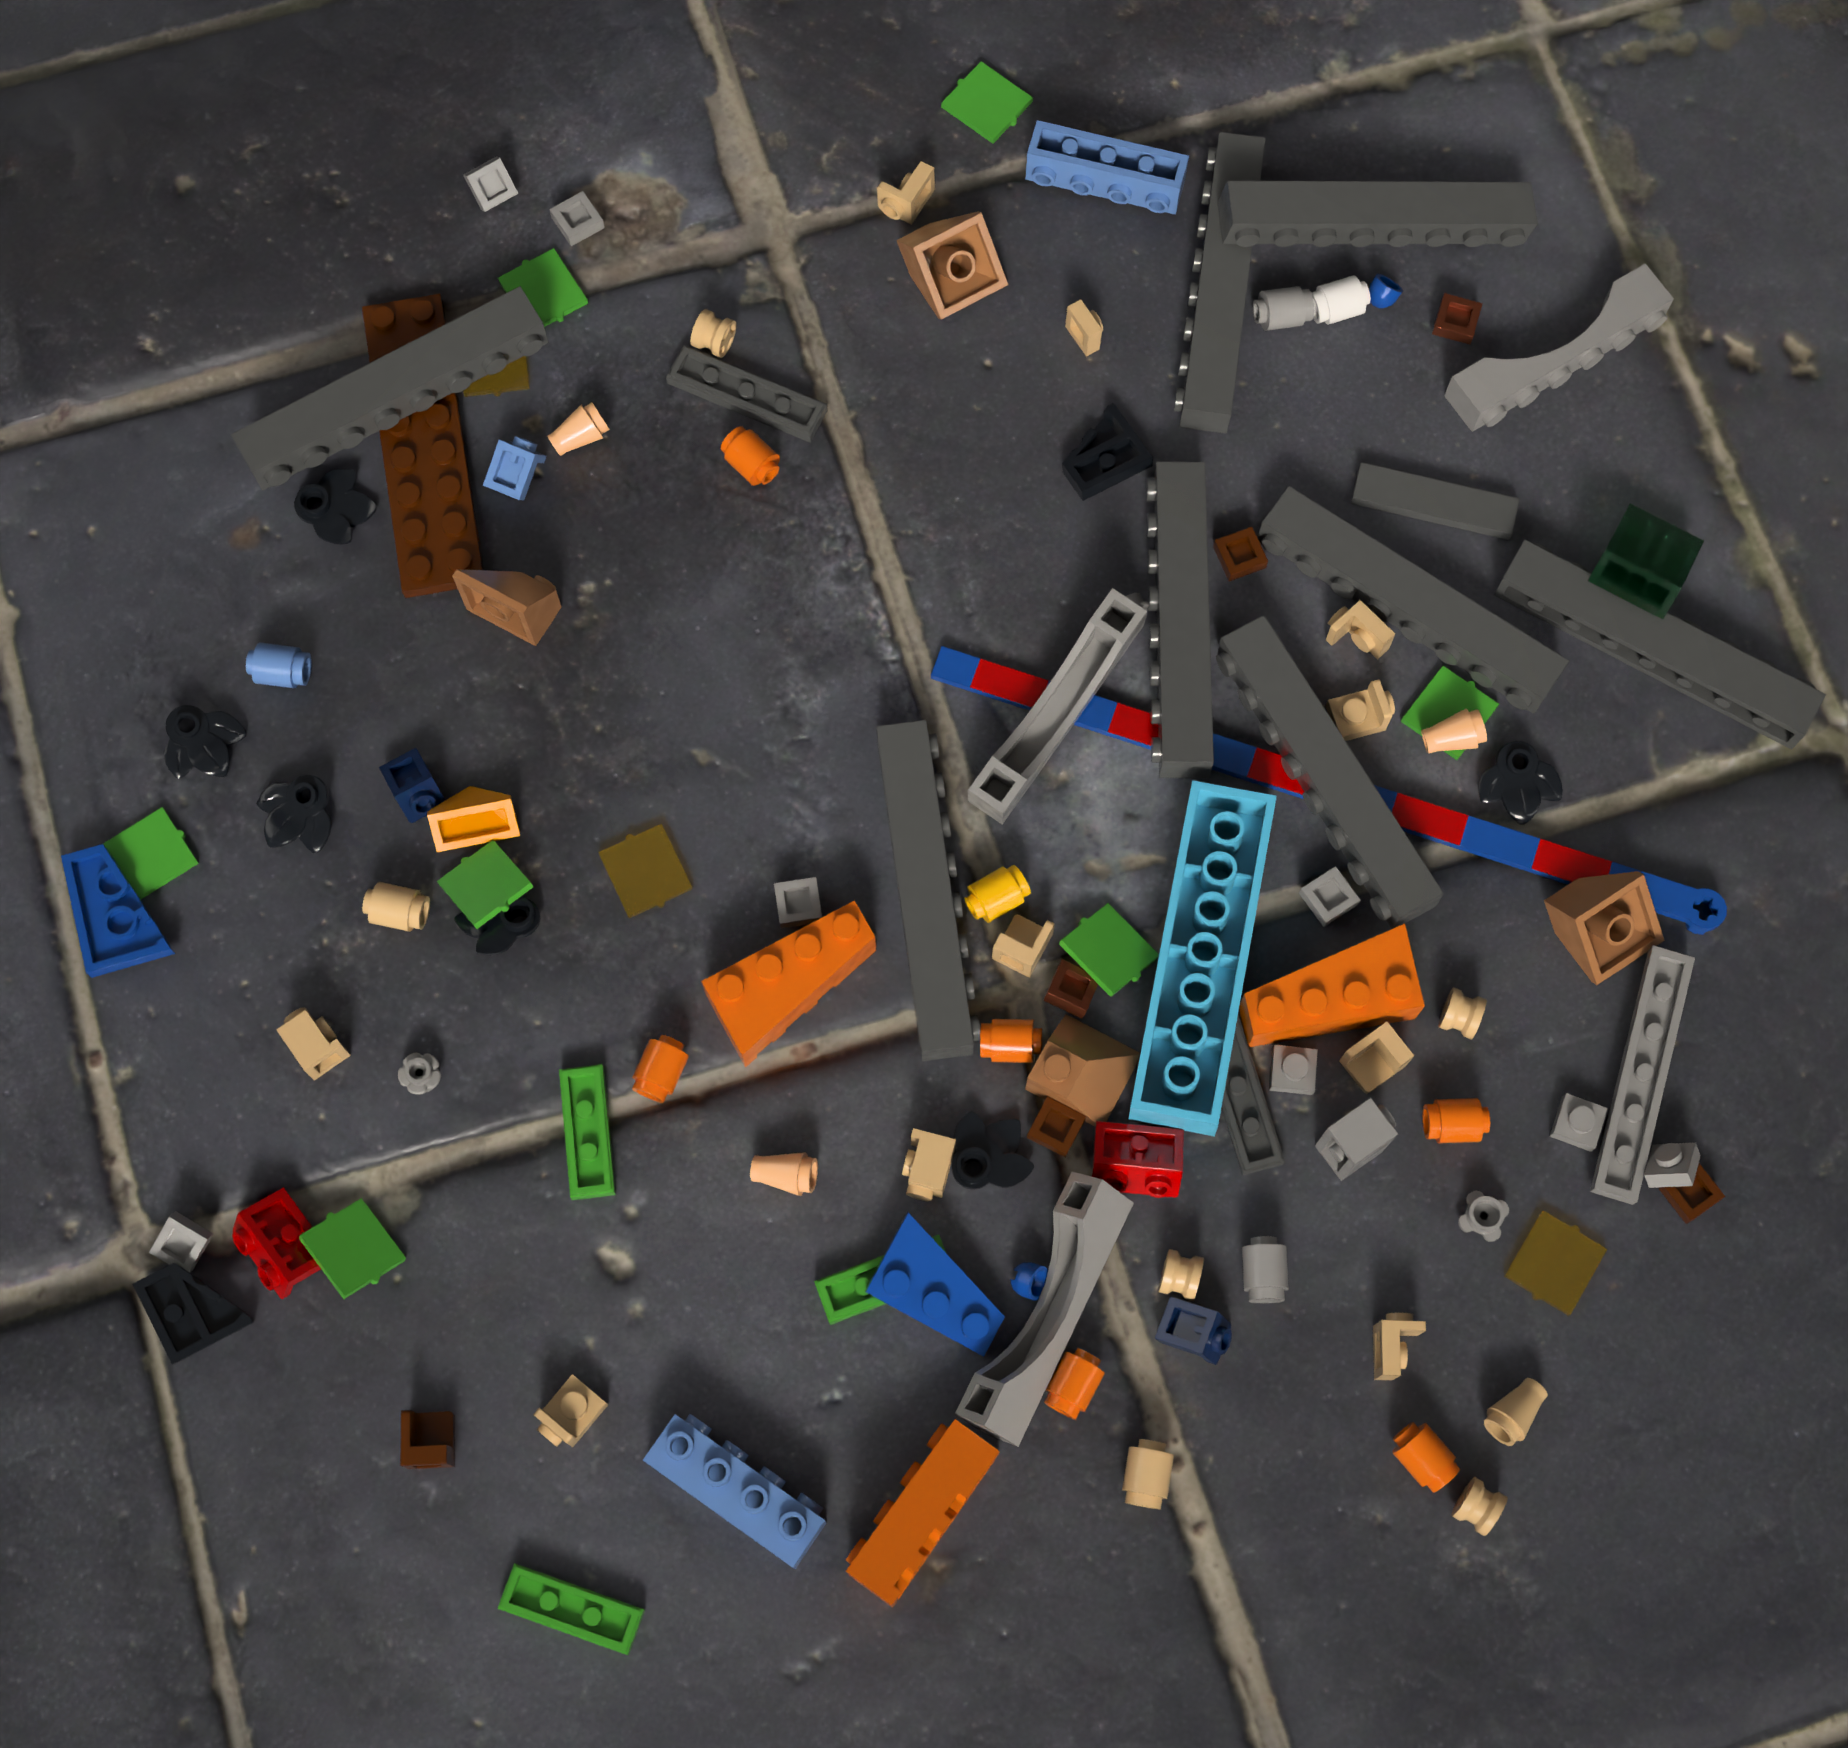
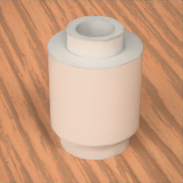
(1340, 300)

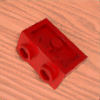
(1139, 1158)
(271, 1238)

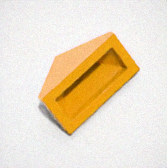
(472, 819)

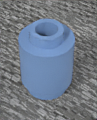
(278, 665)

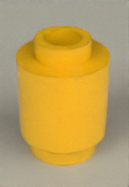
(997, 893)

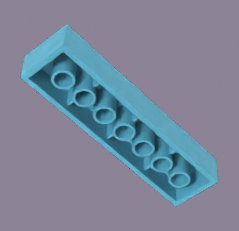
(1203, 959)

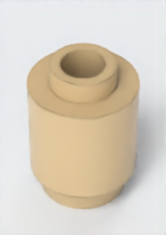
(396, 907)
(1147, 1474)

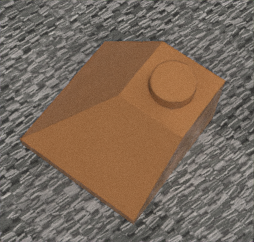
(953, 262)
(510, 600)
(1605, 922)
(1082, 1069)

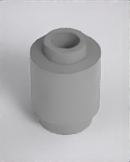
(1283, 308)
(1265, 1270)

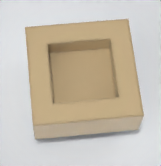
(1084, 327)

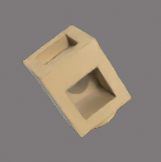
(311, 1042)
(928, 1165)

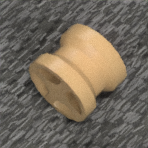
(713, 333)
(1462, 1013)
(1181, 1275)
(1479, 1506)

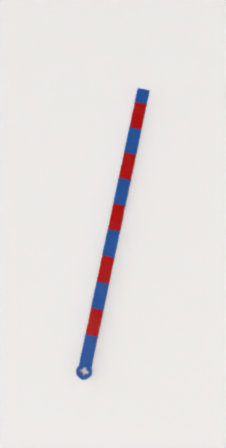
(1412, 814)

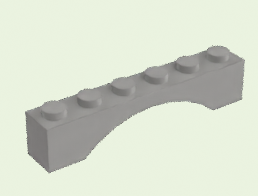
(1495, 386)
(1058, 708)
(1011, 1386)

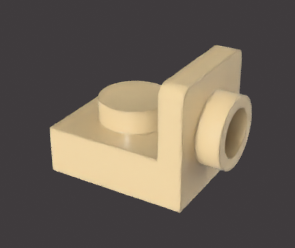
(910, 197)
(1365, 627)
(1362, 711)
(1388, 1351)
(569, 1413)

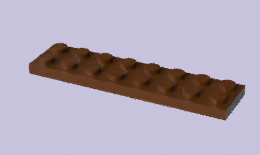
(425, 464)

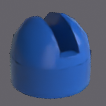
(1384, 291)
(1029, 1280)

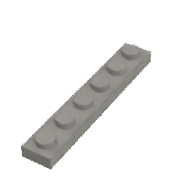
(1642, 1075)

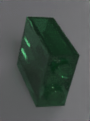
(1646, 561)

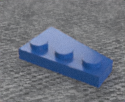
(109, 915)
(933, 1289)

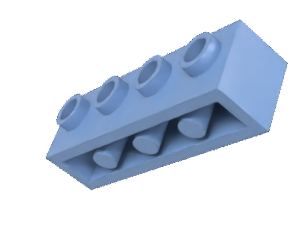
(1106, 167)
(735, 1490)

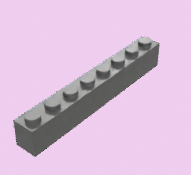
(1376, 213)
(1218, 295)
(391, 388)
(1411, 600)
(1182, 621)
(1665, 649)
(1328, 773)
(925, 891)

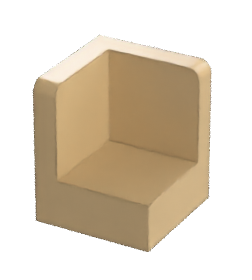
(1022, 944)
(1376, 1058)

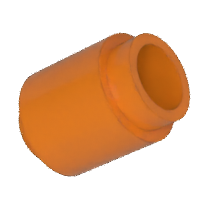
(750, 456)
(1010, 1040)
(659, 1068)
(1455, 1120)
(1074, 1383)
(1425, 1456)

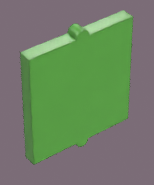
(987, 102)
(547, 286)
(1445, 697)
(151, 852)
(485, 884)
(1109, 949)
(352, 1248)

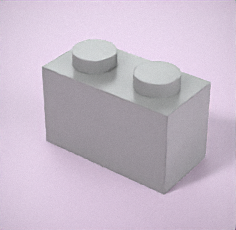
(1357, 1138)

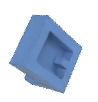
(513, 467)

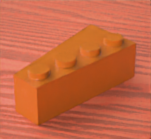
(784, 980)
(1337, 994)
(922, 1512)

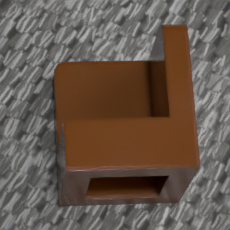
(427, 1440)

